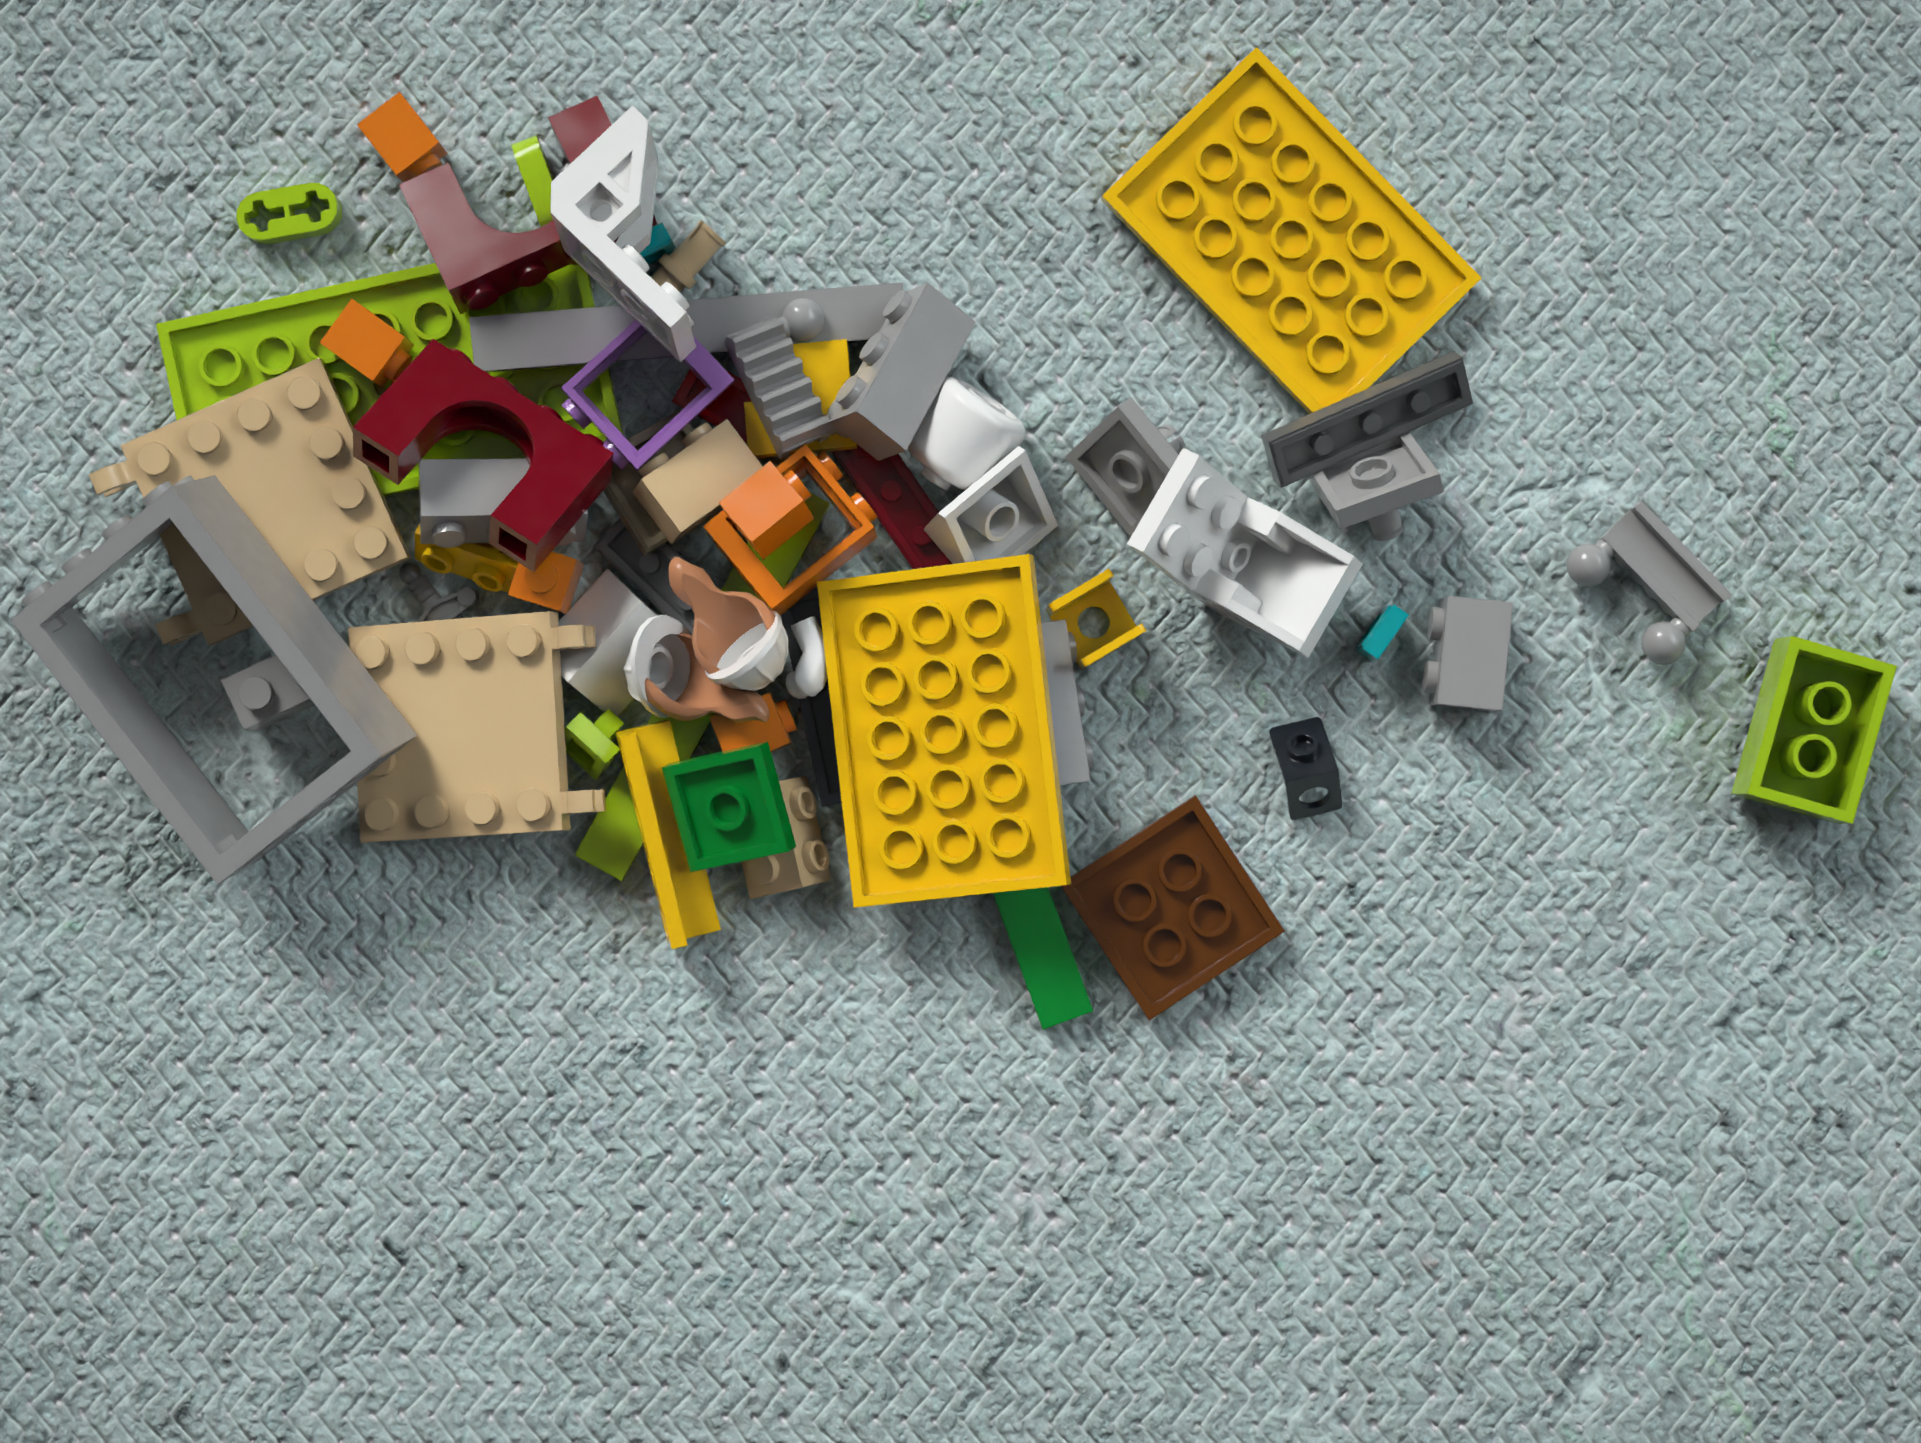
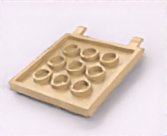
(293, 474)
(485, 727)

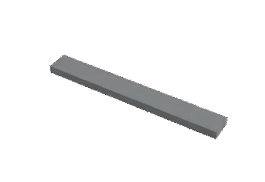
(580, 334)

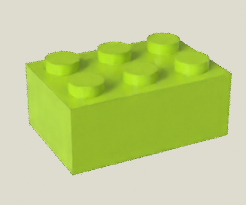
(1814, 729)

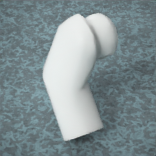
(811, 669)

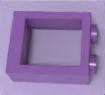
(586, 412)

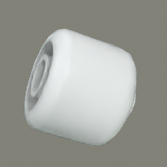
(964, 435)

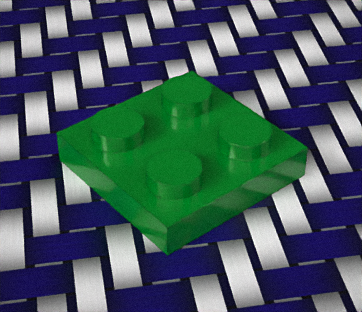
(729, 807)

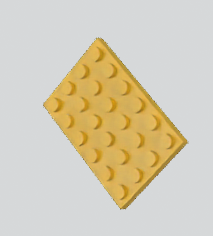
(1290, 236)
(944, 731)

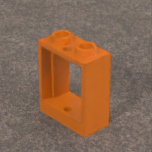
(853, 509)

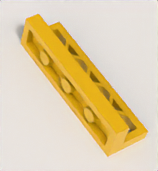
(681, 895)

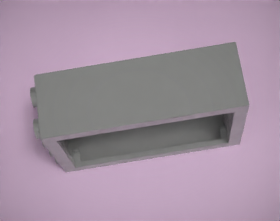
(283, 618)

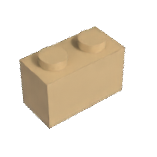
(687, 487)

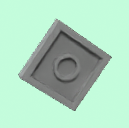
(1126, 461)
(1377, 484)

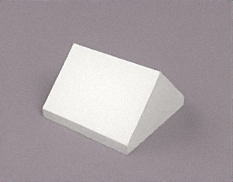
(996, 515)
(616, 618)

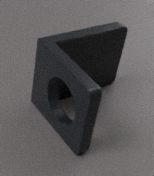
(1306, 764)

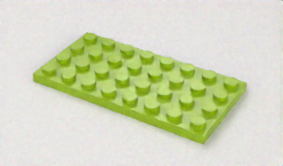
(251, 343)

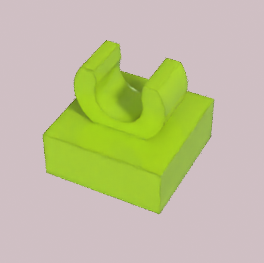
(592, 743)

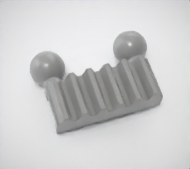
(777, 378)
(1663, 569)

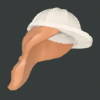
(732, 632)
(674, 684)

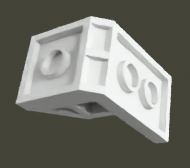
(611, 196)
(1243, 556)

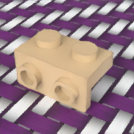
(802, 865)

